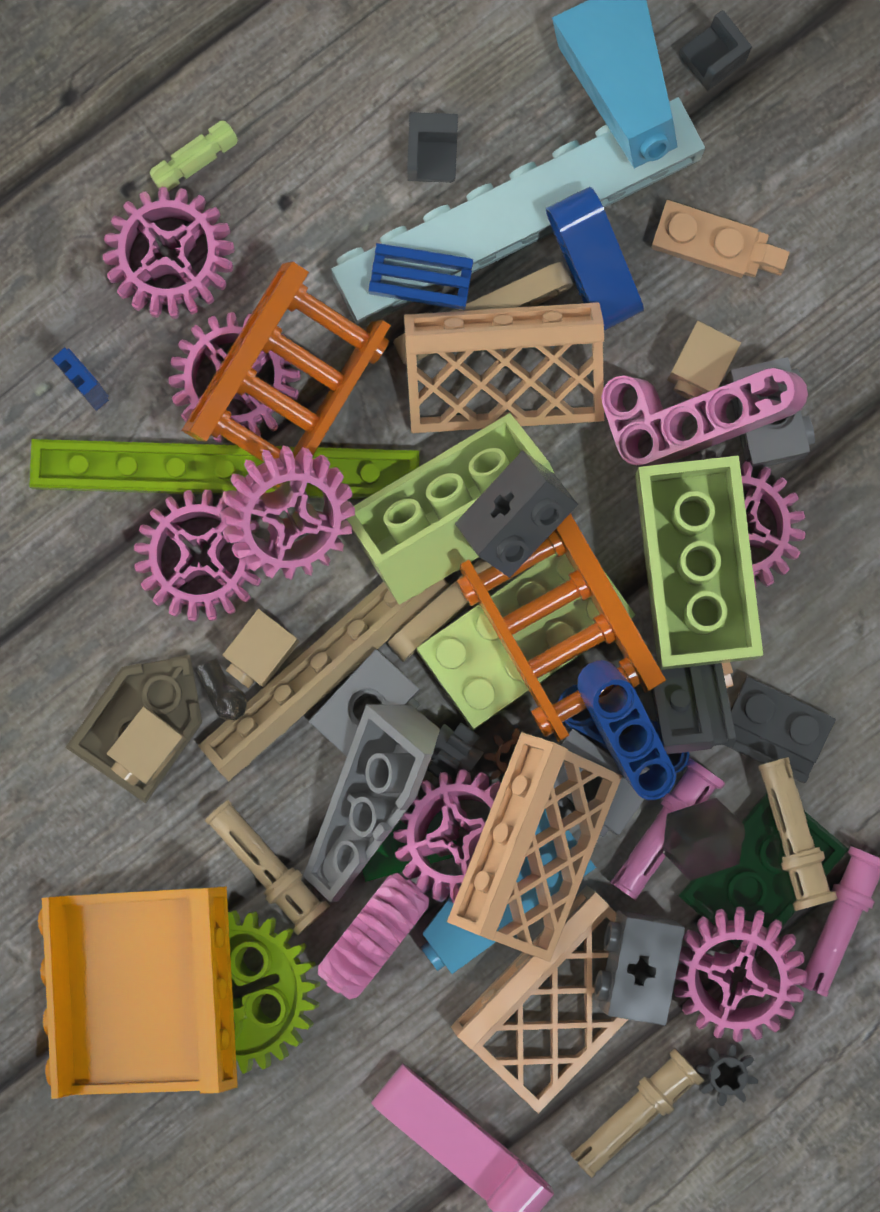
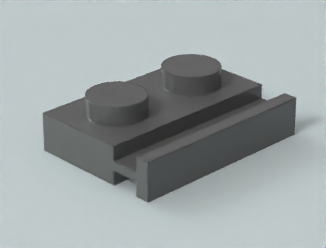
(693, 709)
(778, 727)

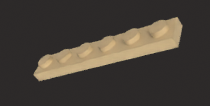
(312, 677)

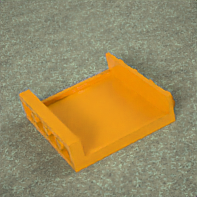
(138, 992)

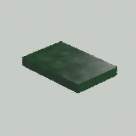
(759, 877)

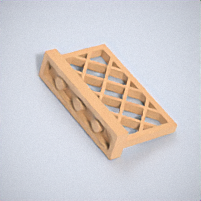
(512, 331)
(511, 837)
(524, 979)

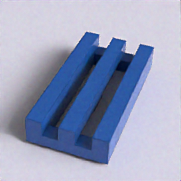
(426, 258)
(81, 378)

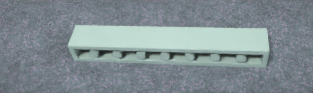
(512, 214)

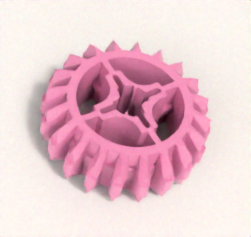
(184, 237)
(208, 346)
(761, 536)
(281, 549)
(184, 571)
(440, 841)
(373, 936)
(755, 983)

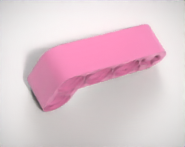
(708, 409)
(461, 1144)

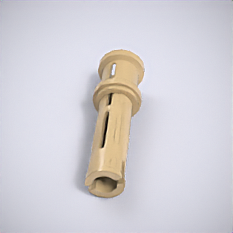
(802, 858)
(282, 884)
(654, 1097)

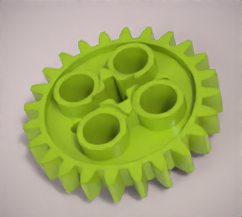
(254, 1031)

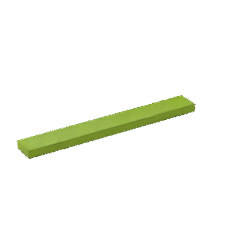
(193, 467)

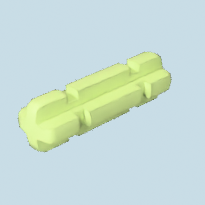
(194, 156)

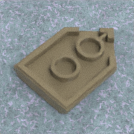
(161, 686)

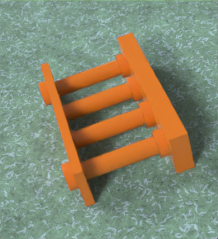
(264, 335)
(609, 626)

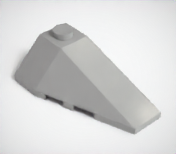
(371, 793)

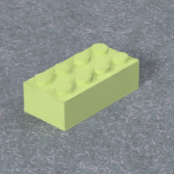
(411, 522)
(698, 562)
(472, 659)

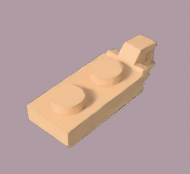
(716, 242)

